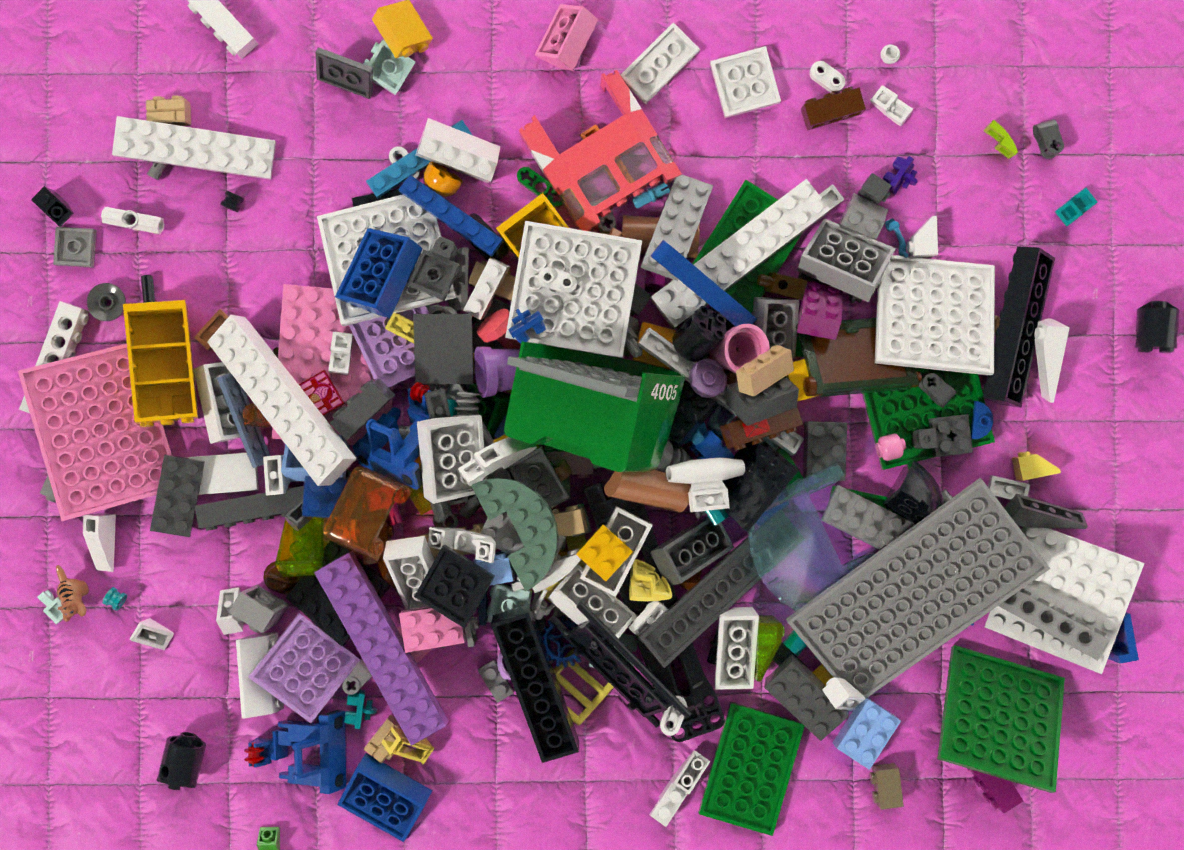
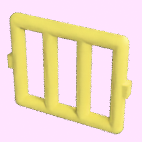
(590, 705)

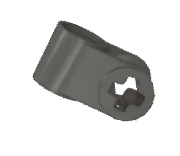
(1048, 137)
(938, 391)

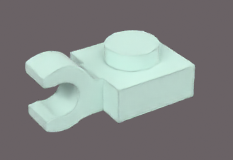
(52, 606)

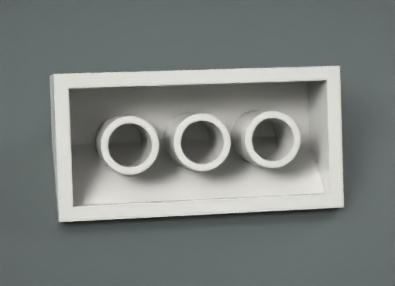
(458, 151)
(214, 406)
(602, 604)
(736, 649)
(253, 698)

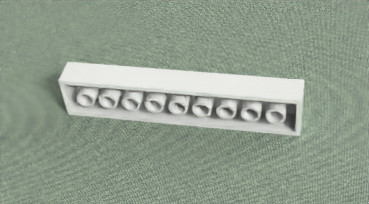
(745, 250)
(281, 400)

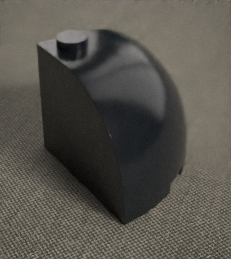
(914, 493)

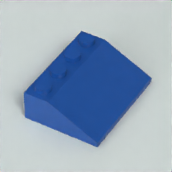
(379, 272)
(384, 797)

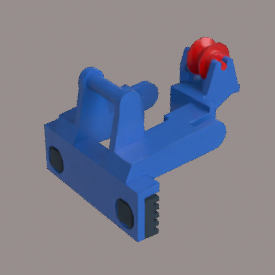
(400, 462)
(328, 733)

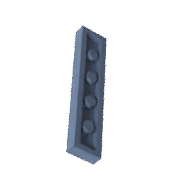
(250, 435)

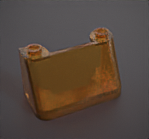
(364, 510)

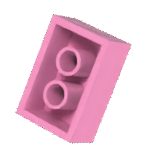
(428, 629)

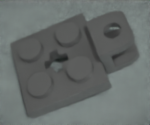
(440, 261)
(936, 436)

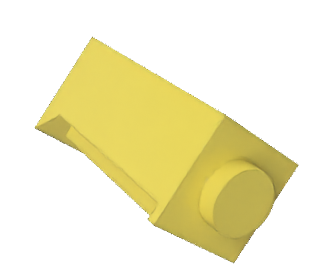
(420, 754)

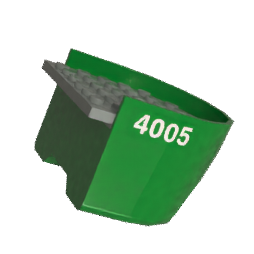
(593, 405)

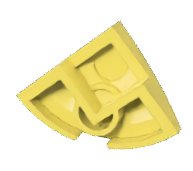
(646, 584)

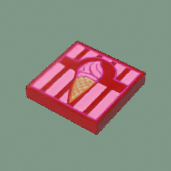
(322, 392)

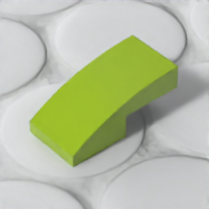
(1005, 143)

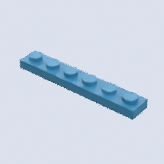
(401, 169)

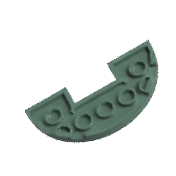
(532, 521)

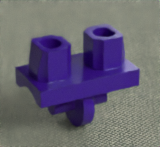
(905, 167)

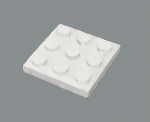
(745, 82)

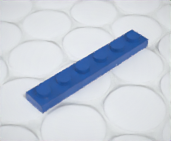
(451, 215)

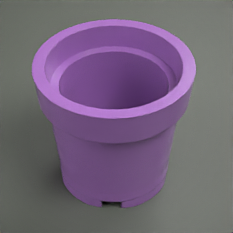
(492, 370)

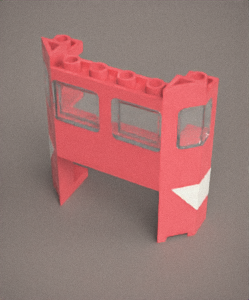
(605, 165)

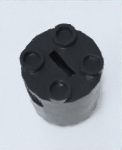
(1157, 327)
(699, 334)
(181, 761)

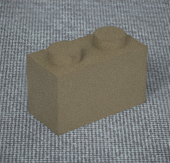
(886, 786)

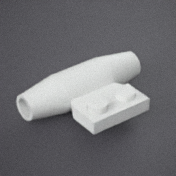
(706, 480)

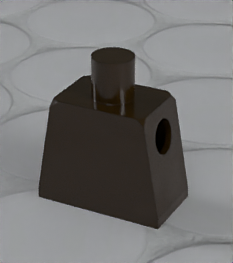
(783, 285)

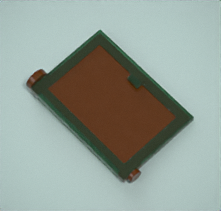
(849, 363)

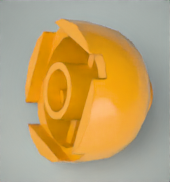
(440, 180)

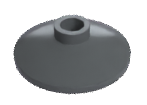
(98, 299)

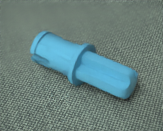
(650, 195)

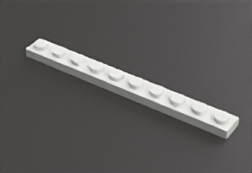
(666, 353)

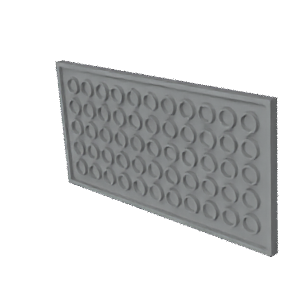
(919, 590)

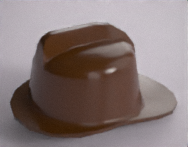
(278, 583)

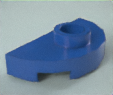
(981, 420)

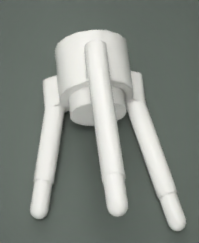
(539, 606)

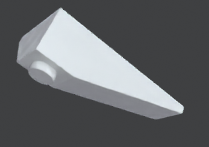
(1050, 348)

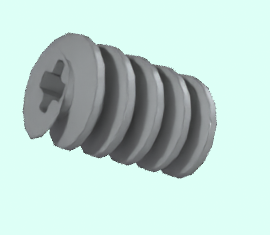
(467, 404)

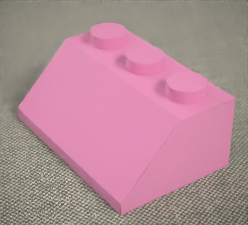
(566, 36)

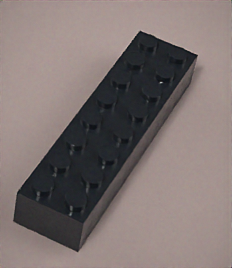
(1018, 322)
(535, 683)

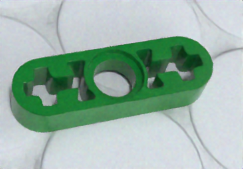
(540, 179)

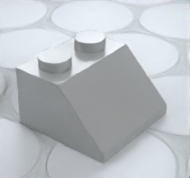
(864, 216)

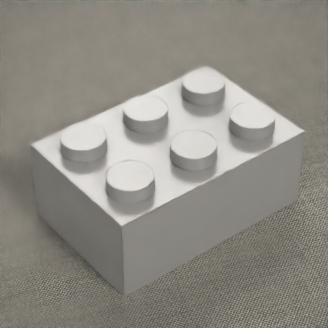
(258, 609)

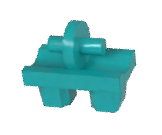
(357, 699)

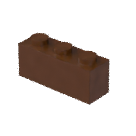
(833, 108)

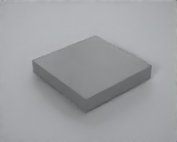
(74, 247)

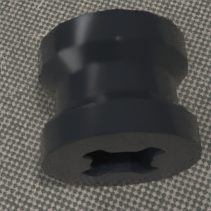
(232, 201)

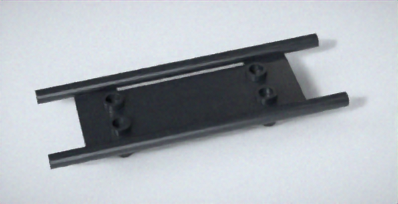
(592, 643)

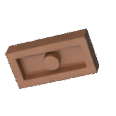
(210, 328)

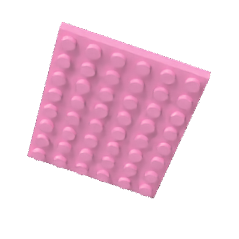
(305, 341)
(90, 432)

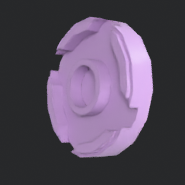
(707, 378)

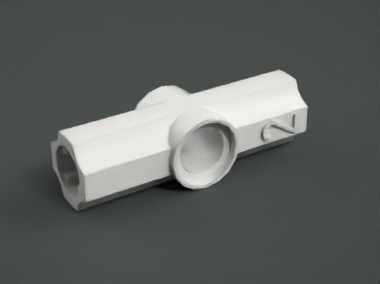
(122, 219)

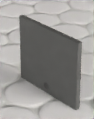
(443, 348)

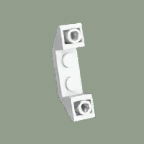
(463, 540)

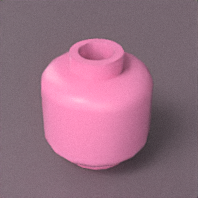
(890, 447)

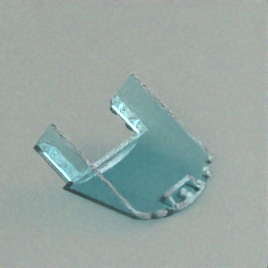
(793, 546)

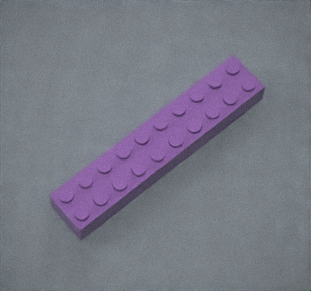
(382, 648)

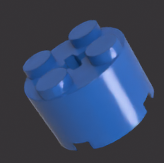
(711, 447)

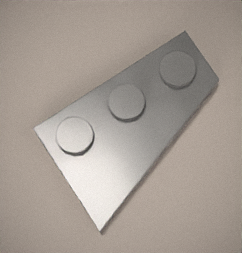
(461, 281)

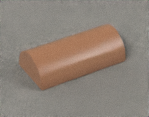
(643, 229)
(649, 489)

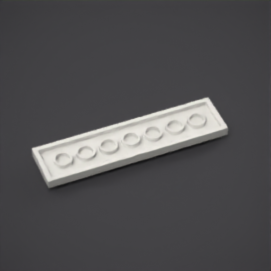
(193, 148)

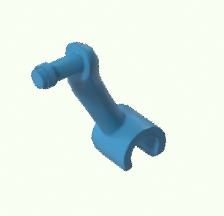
(894, 225)

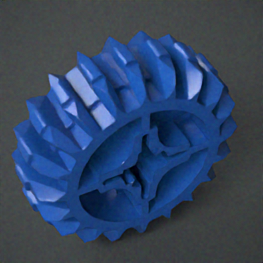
(561, 649)

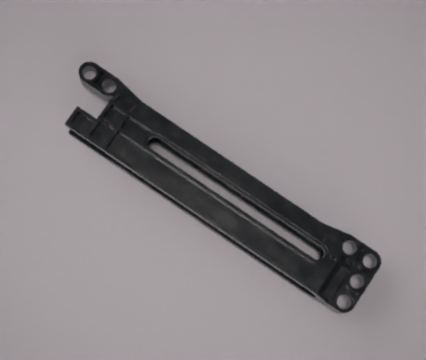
(698, 684)

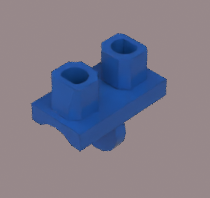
(519, 330)

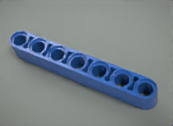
(701, 285)

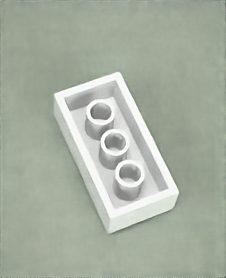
(633, 533)
(408, 565)

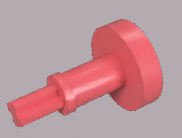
(495, 328)

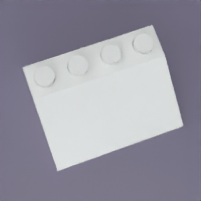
(444, 448)

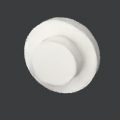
(890, 54)

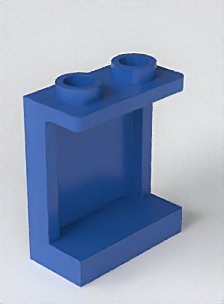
(1124, 647)

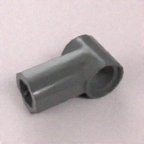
(443, 512)

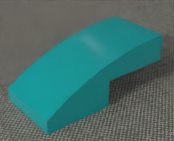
(1076, 206)

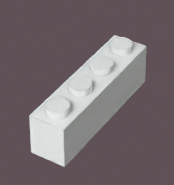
(225, 26)

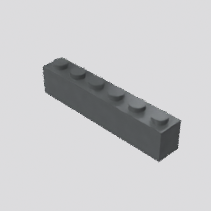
(247, 508)

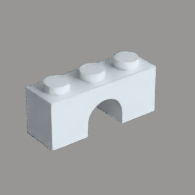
(488, 283)

